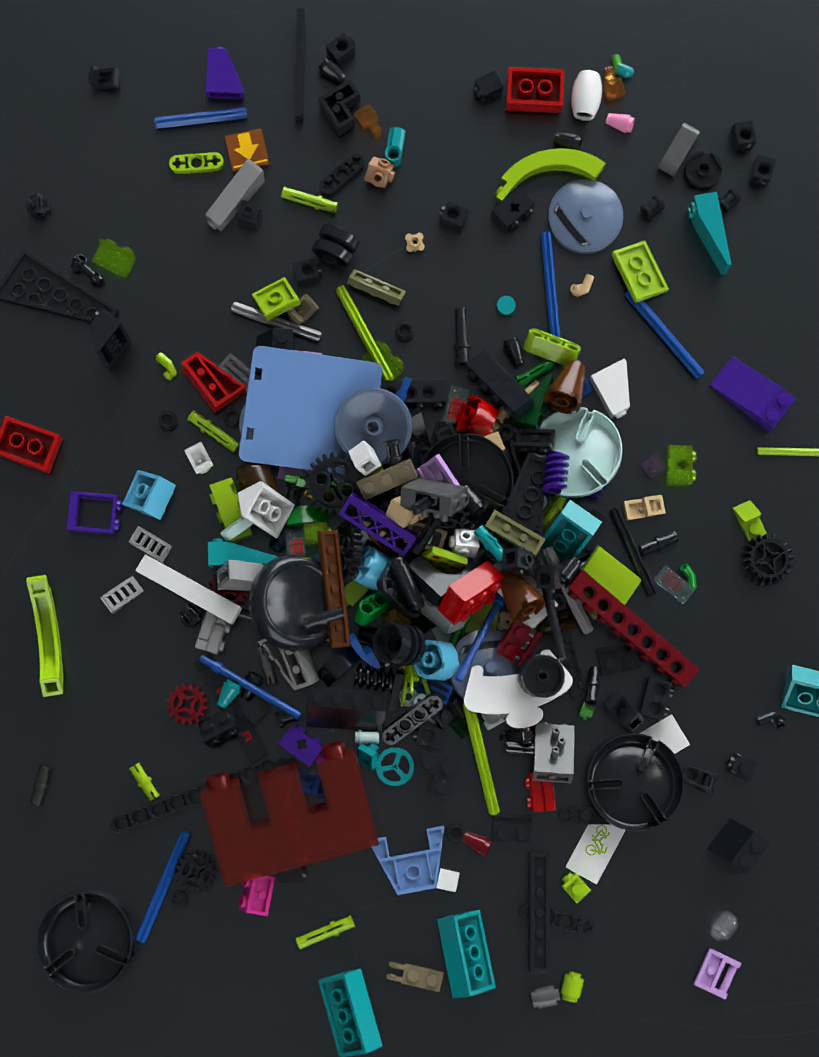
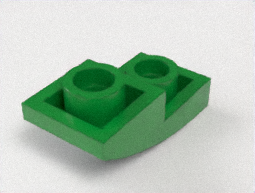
(306, 514)

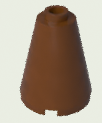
(567, 388)
(520, 597)

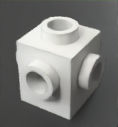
(464, 542)

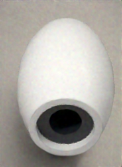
(586, 95)

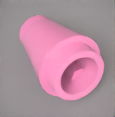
(621, 122)

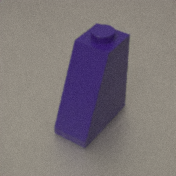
(221, 76)

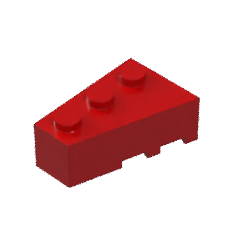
(211, 382)

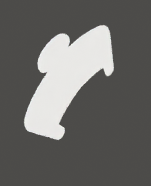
(506, 696)

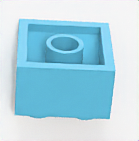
(149, 494)

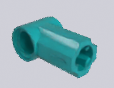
(395, 145)

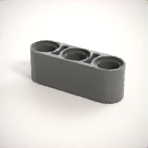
(678, 149)

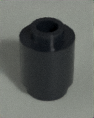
(570, 569)

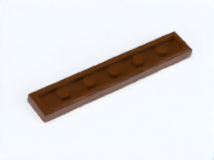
(333, 586)

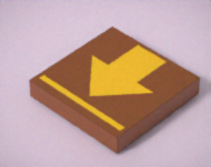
(245, 146)

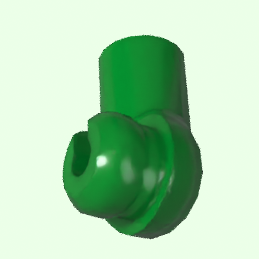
(689, 574)

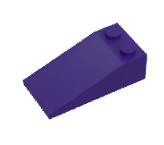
(752, 393)

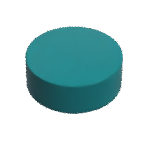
(506, 305)

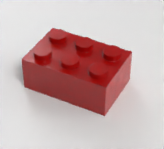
(534, 90)
(28, 444)
(471, 593)

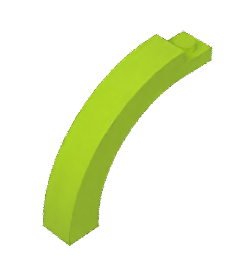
(549, 160)
(48, 635)

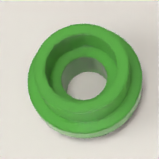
(586, 711)

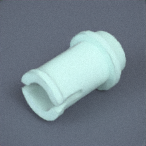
(366, 737)

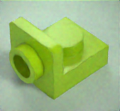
(575, 887)

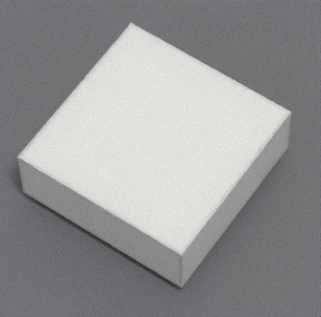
(447, 880)

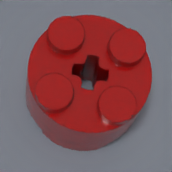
(476, 416)

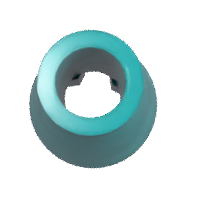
(228, 693)

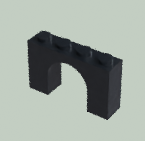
(435, 583)

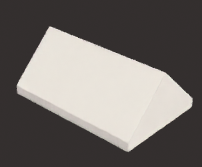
(265, 508)

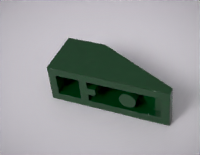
(534, 417)

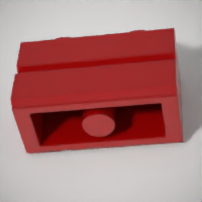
(541, 795)

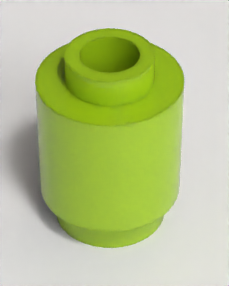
(572, 987)

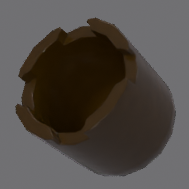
(252, 473)

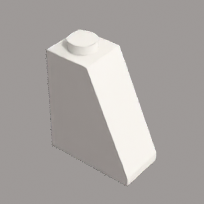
(612, 388)

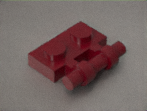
(514, 639)

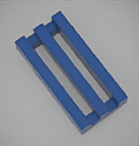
(447, 694)

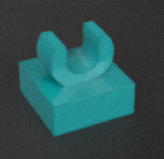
(367, 755)

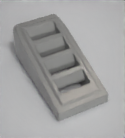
(133, 541)
(105, 598)

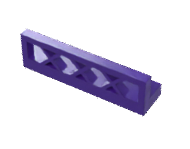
(378, 515)

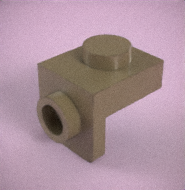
(304, 311)

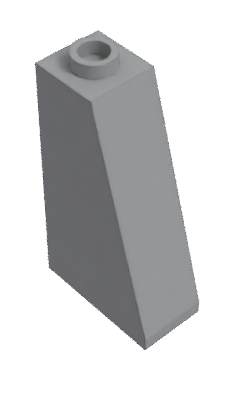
(241, 187)
(237, 575)

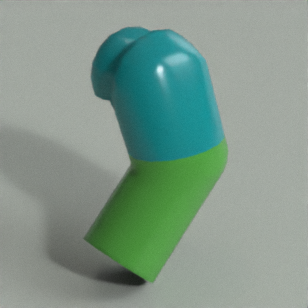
(621, 69)

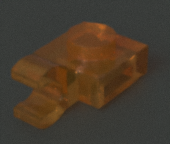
(612, 86)
(367, 119)

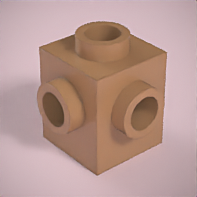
(379, 172)

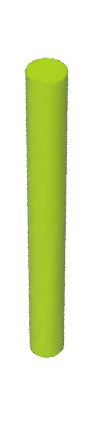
(787, 451)

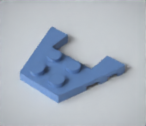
(413, 870)

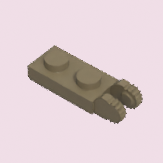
(417, 976)

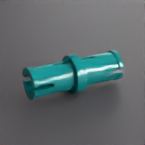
(489, 543)

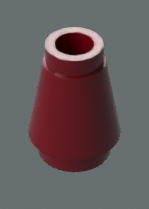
(477, 843)

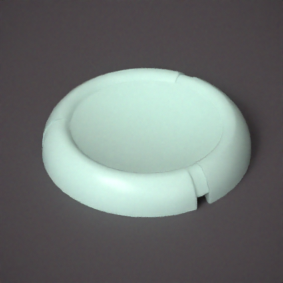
(592, 446)

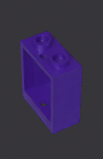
(74, 508)

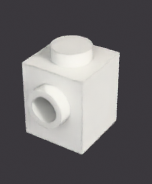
(364, 458)

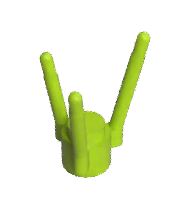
(411, 676)

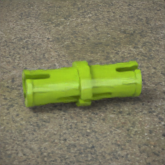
(144, 782)

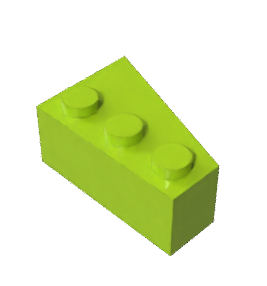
(227, 501)

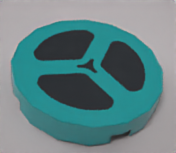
(395, 766)

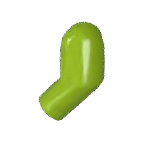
(168, 364)

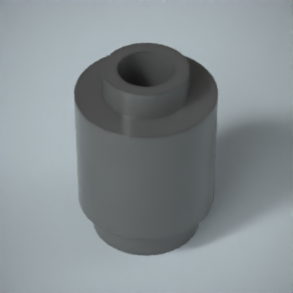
(545, 997)

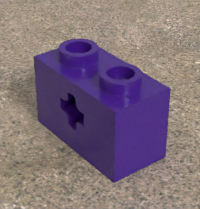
(290, 740)

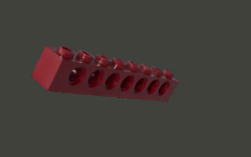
(686, 669)

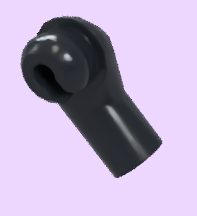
(772, 718)

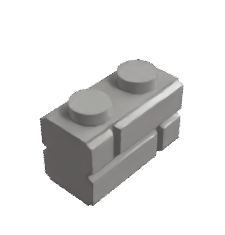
(212, 634)

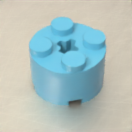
(372, 567)
(438, 661)

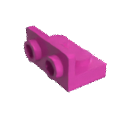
(256, 895)

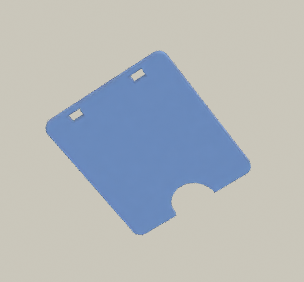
(298, 405)

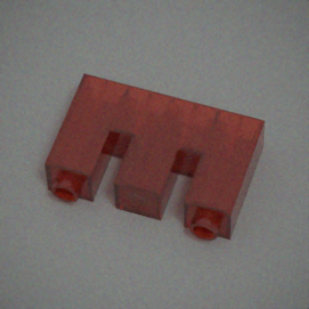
(293, 831)

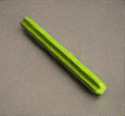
(363, 331)
(482, 761)

